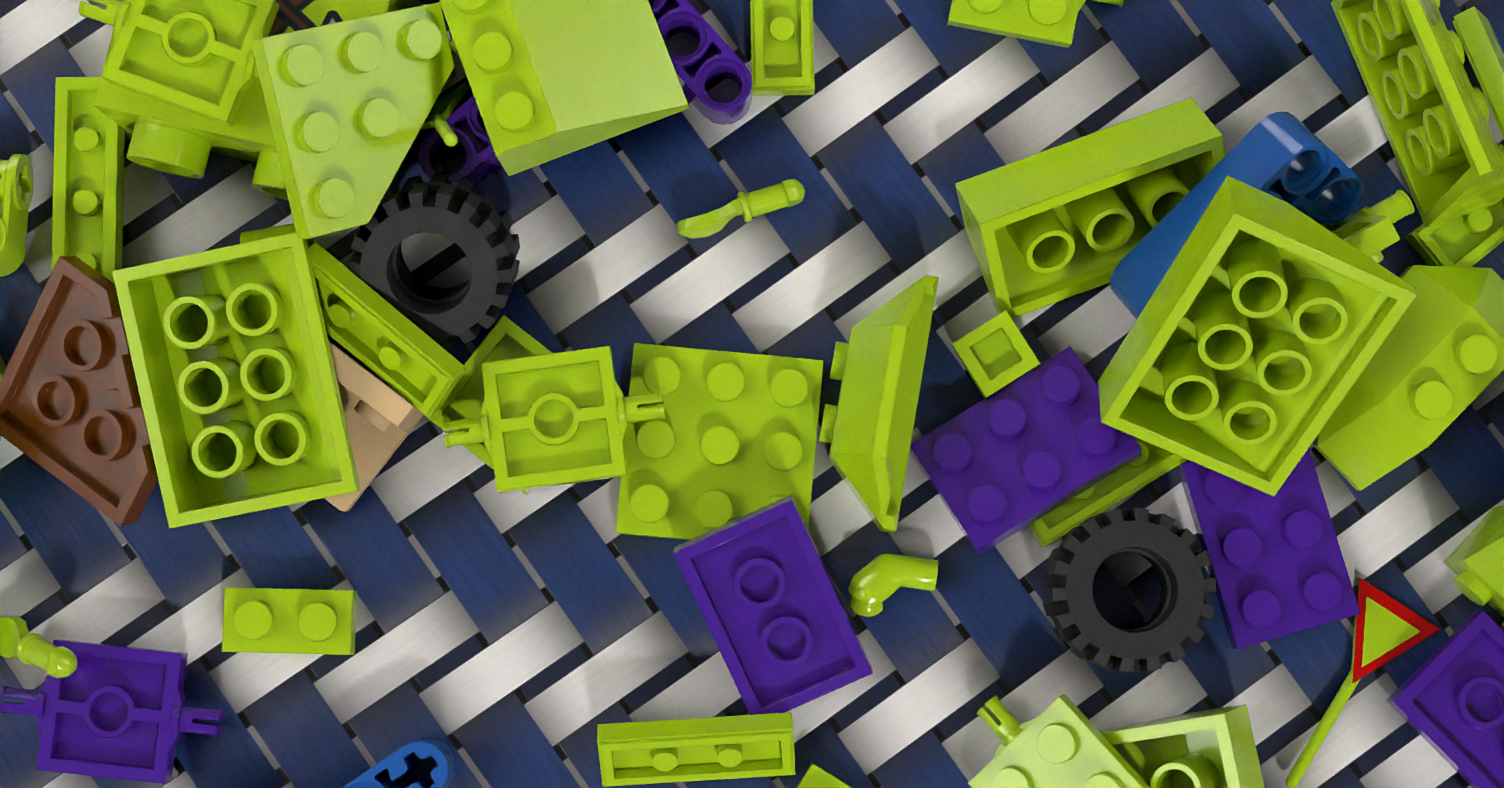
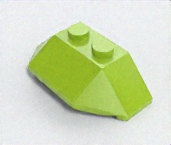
(1421, 375)
(879, 400)

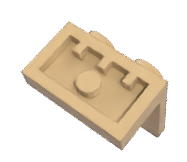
(375, 420)

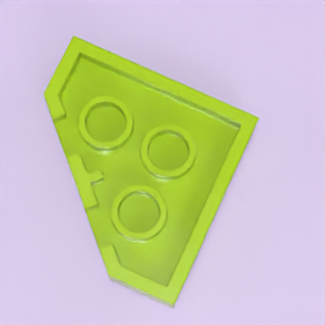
(349, 108)

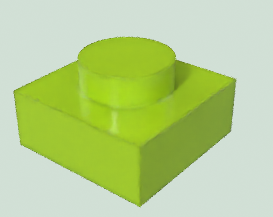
(995, 354)

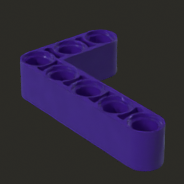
(695, 73)

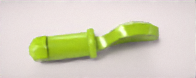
(748, 205)
(33, 649)

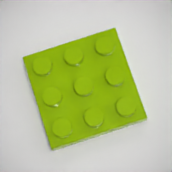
(730, 440)

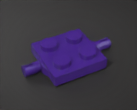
(113, 713)

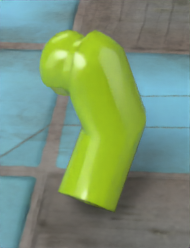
(884, 576)

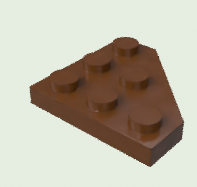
(76, 397)

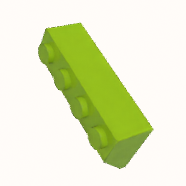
(1079, 208)

